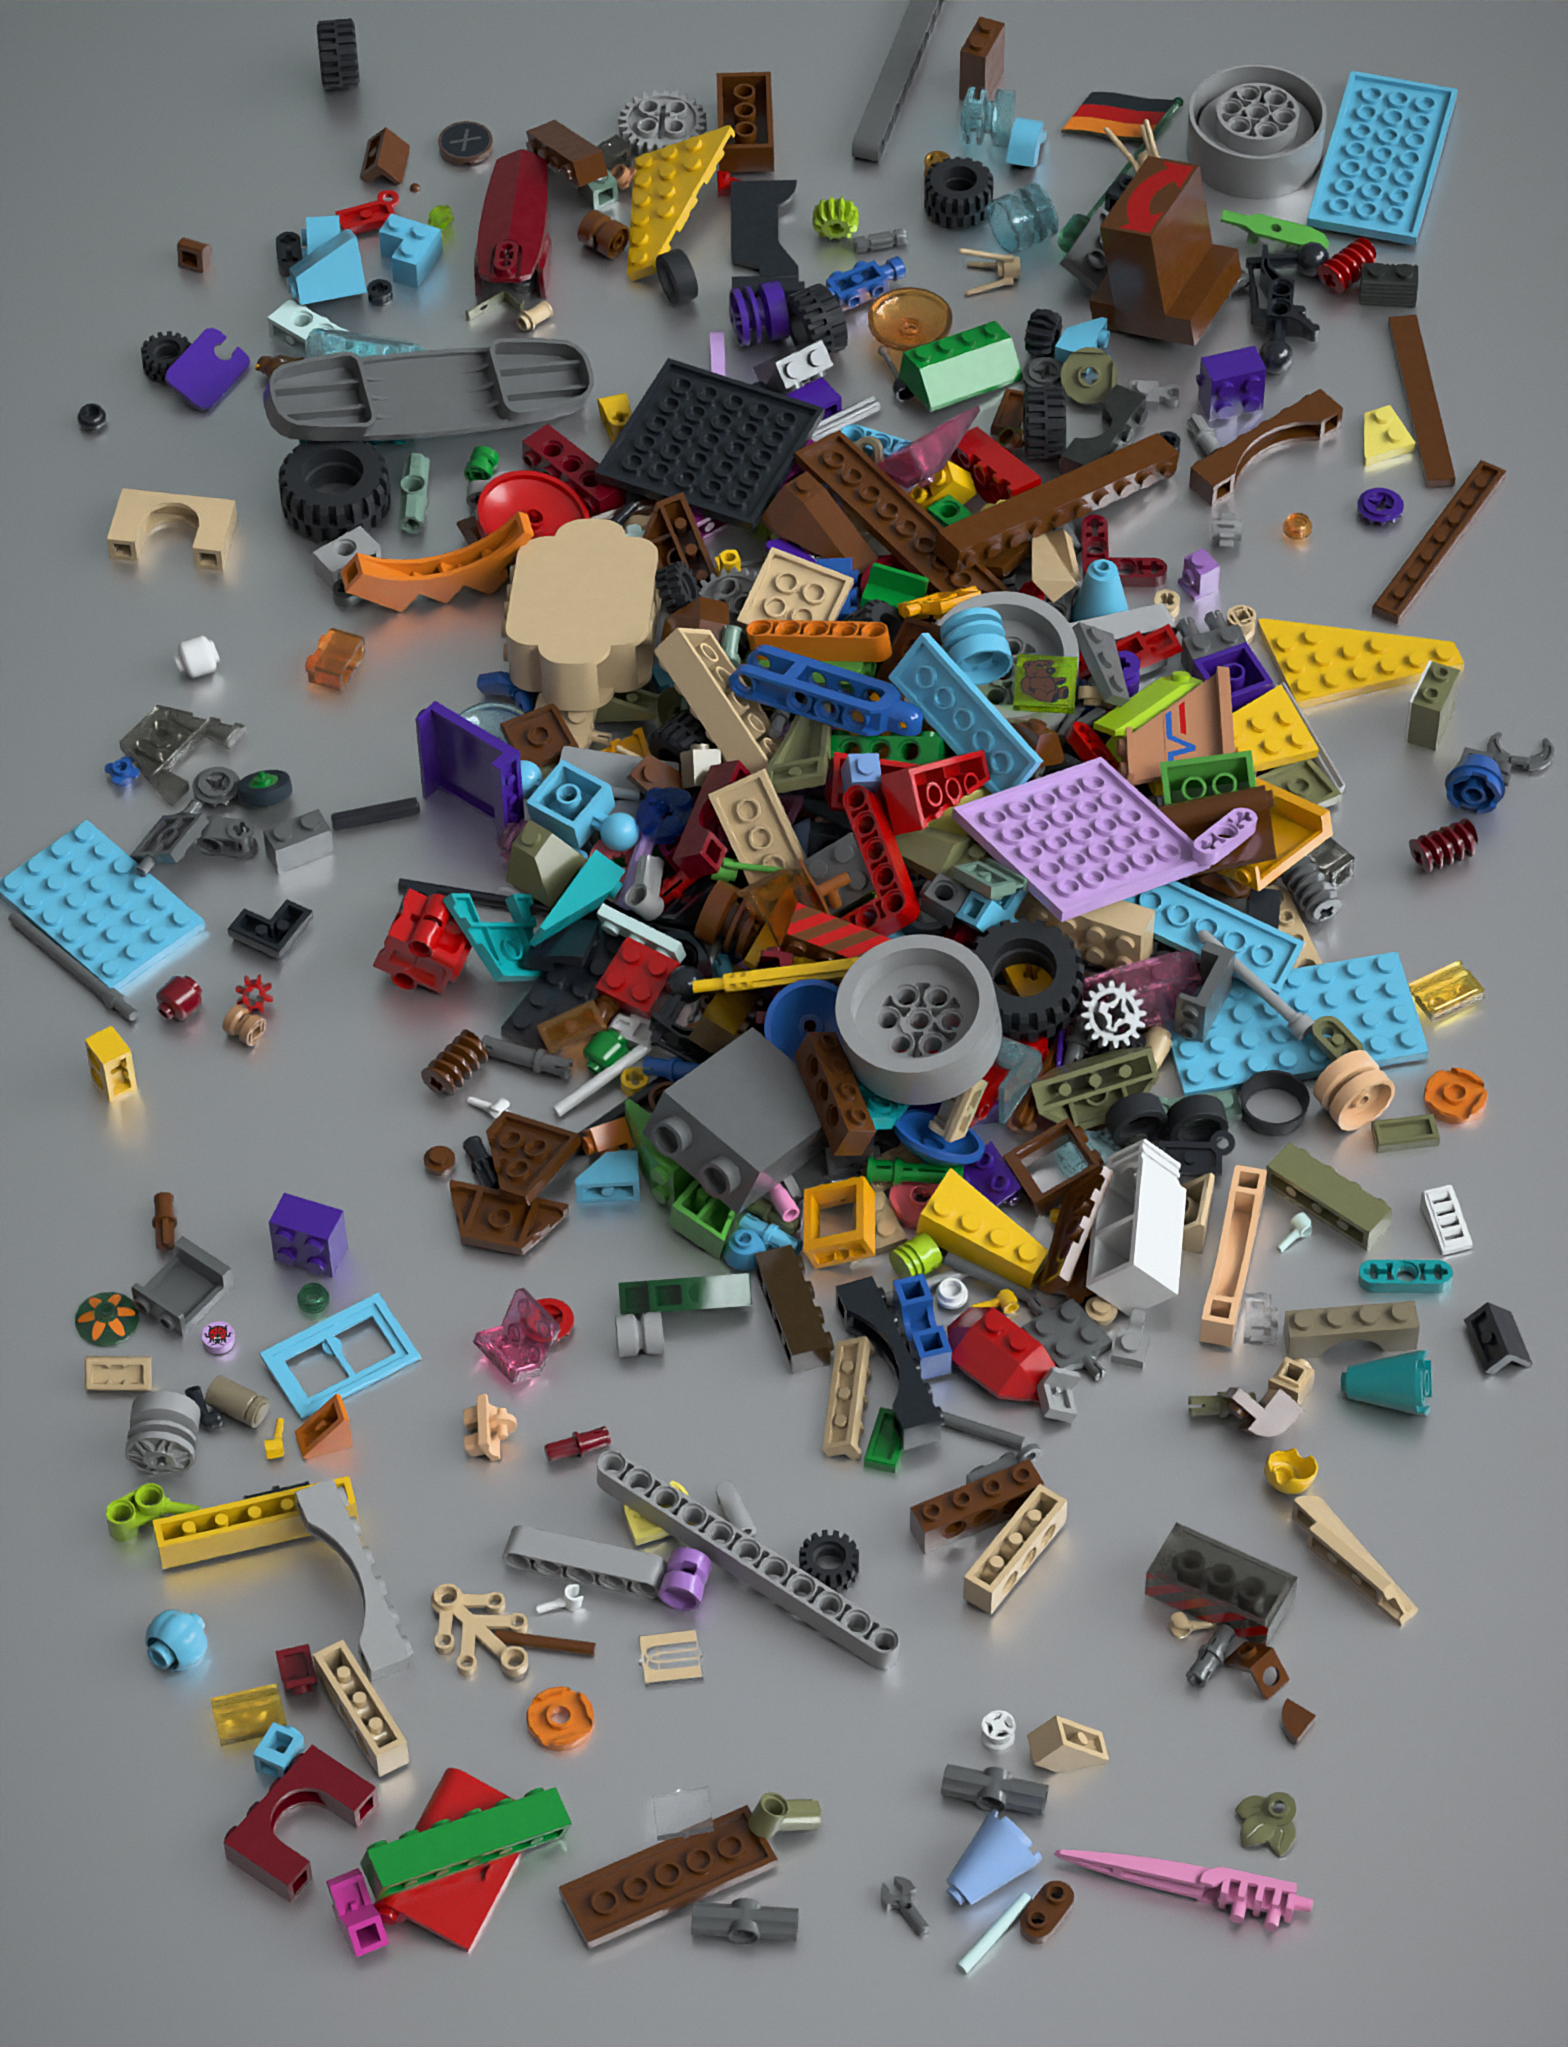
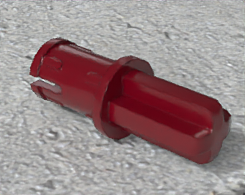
(578, 1444)

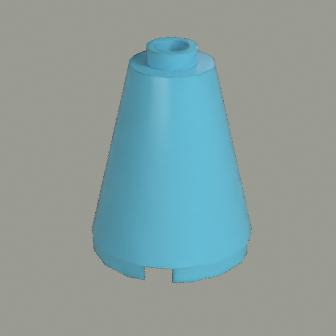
(1099, 592)

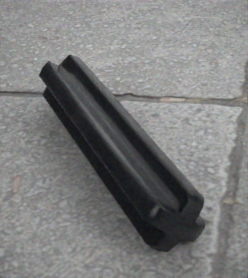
(375, 813)

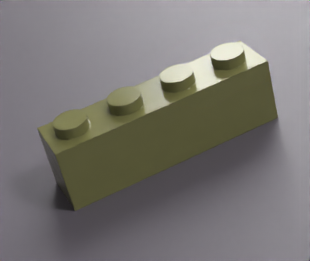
(1328, 1196)

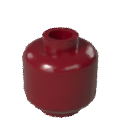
(179, 998)

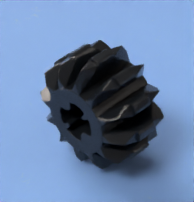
(1043, 332)

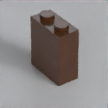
(982, 57)

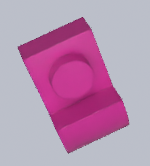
(356, 1913)

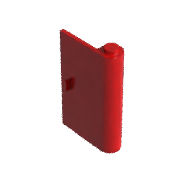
(460, 1902)

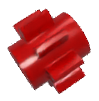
(248, 988)

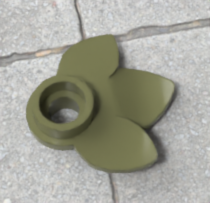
(1265, 1825)

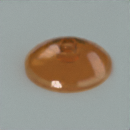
(909, 318)

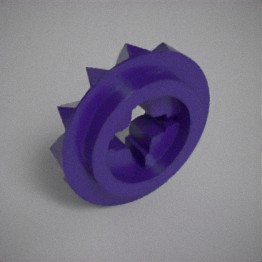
(1373, 499)

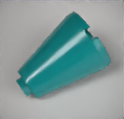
(1392, 1382)

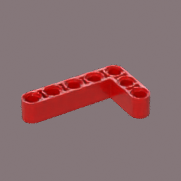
(880, 869)

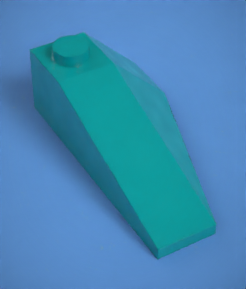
(585, 894)

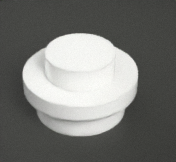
(951, 1293)

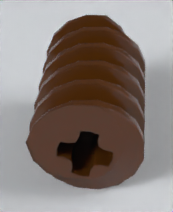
(455, 1064)

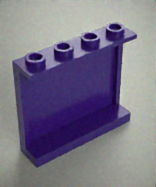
(469, 765)

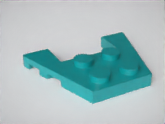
(498, 944)

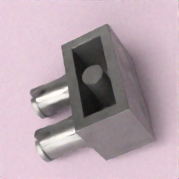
(1198, 645)

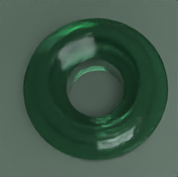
(313, 1291)

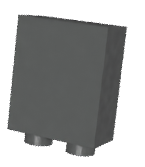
(738, 1121)

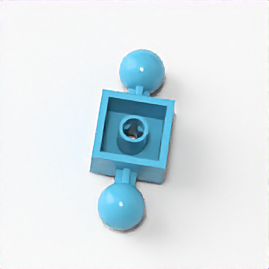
(575, 806)

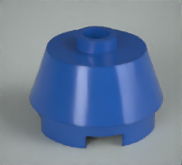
(1475, 784)

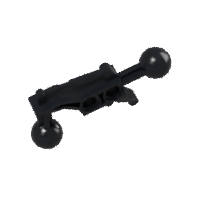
(1281, 316)
(663, 1024)

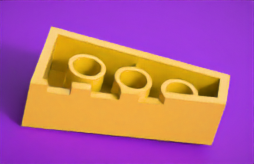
(980, 1232)

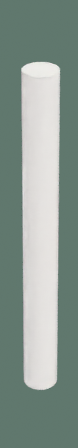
(603, 1078)

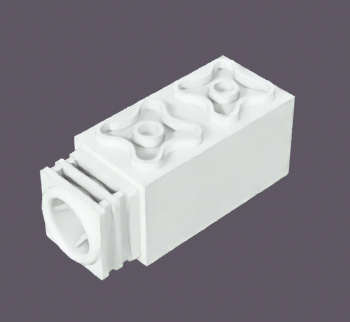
(1138, 1230)

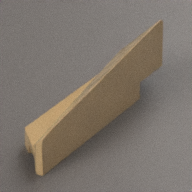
(1054, 564)
(1349, 1558)

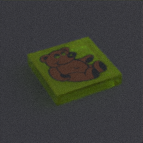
(1045, 683)

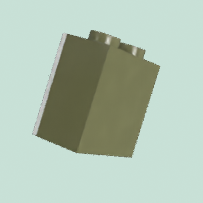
(1432, 705)

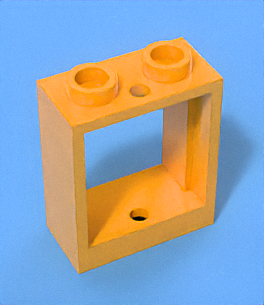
(855, 1243)

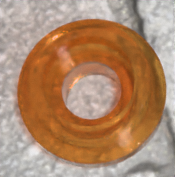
(1297, 526)

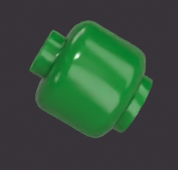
(604, 1050)

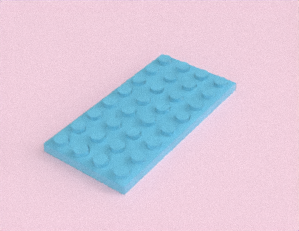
(1382, 158)
(1252, 1037)

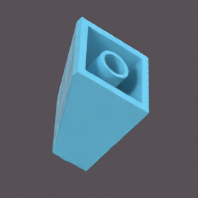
(328, 271)

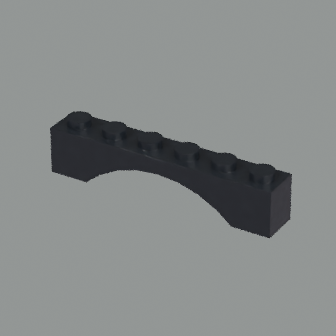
(866, 1314)

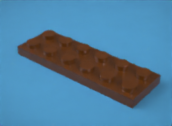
(666, 1878)

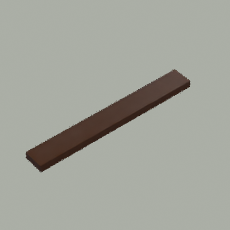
(1421, 401)
(1438, 542)

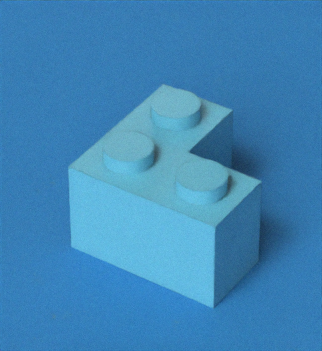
(411, 247)

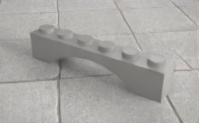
(327, 1519)

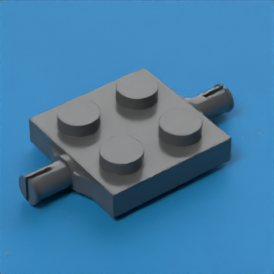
(170, 838)
(1069, 1336)

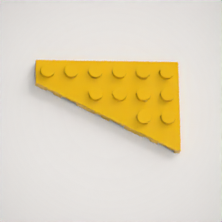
(666, 193)
(1341, 663)

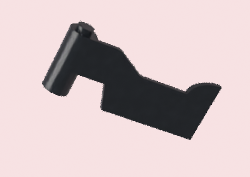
(756, 234)

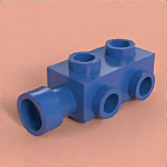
(864, 282)

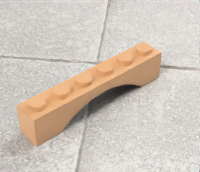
(1233, 1256)

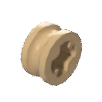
(1168, 596)

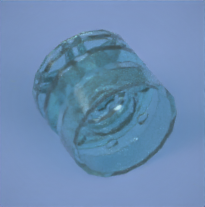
(988, 116)
(1023, 218)

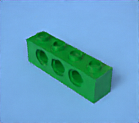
(929, 745)

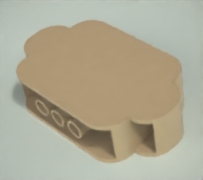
(582, 614)

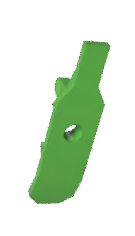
(1264, 227)

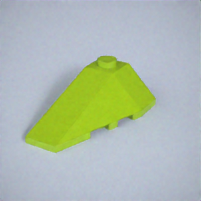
(1147, 703)

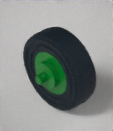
(264, 788)

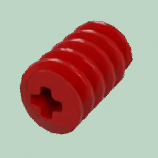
(1346, 266)

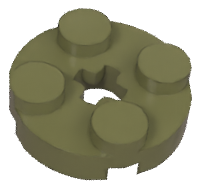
(1078, 363)

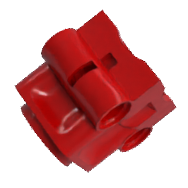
(423, 944)

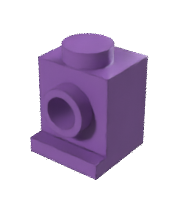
(1199, 575)

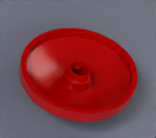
(541, 496)

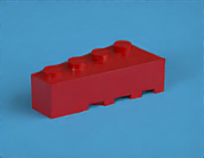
(992, 467)
(929, 789)

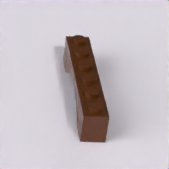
(1306, 420)

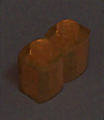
(335, 659)

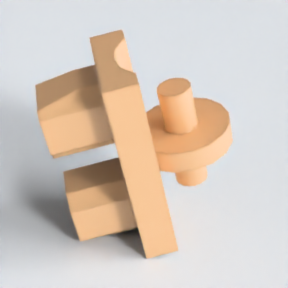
(492, 1426)

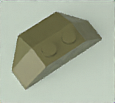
(1092, 1085)

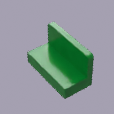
(893, 585)

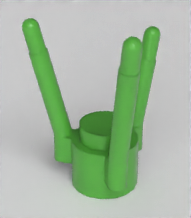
(730, 867)

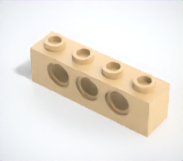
(1015, 1549)
(361, 1708)

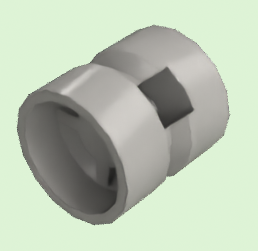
(639, 1334)

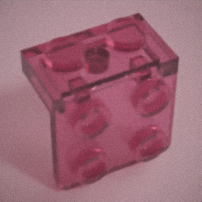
(523, 1339)

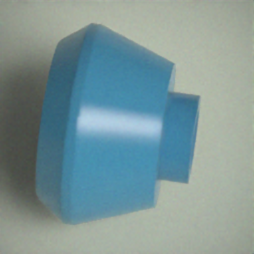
(741, 1248)

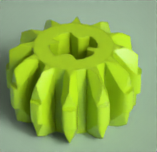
(835, 218)

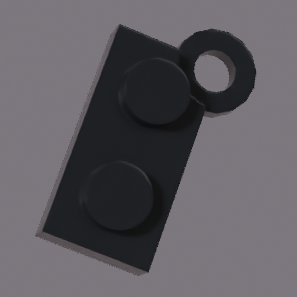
(1199, 1157)

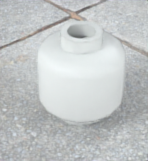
(197, 656)

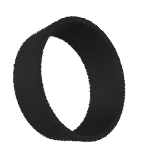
(1278, 1080)

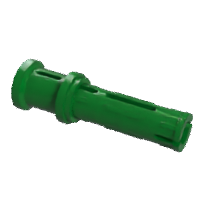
(899, 1171)

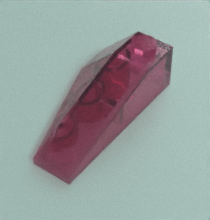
(928, 453)

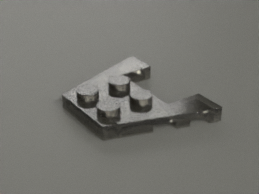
(166, 739)

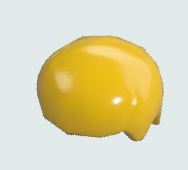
(1290, 1472)

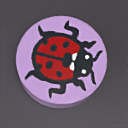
(218, 1337)

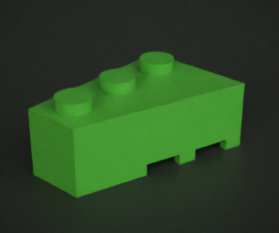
(702, 1219)

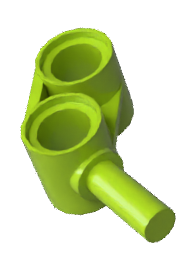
(136, 1512)

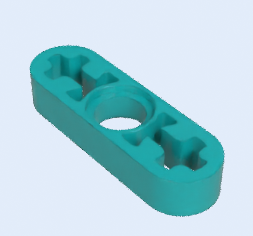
(1395, 1285)

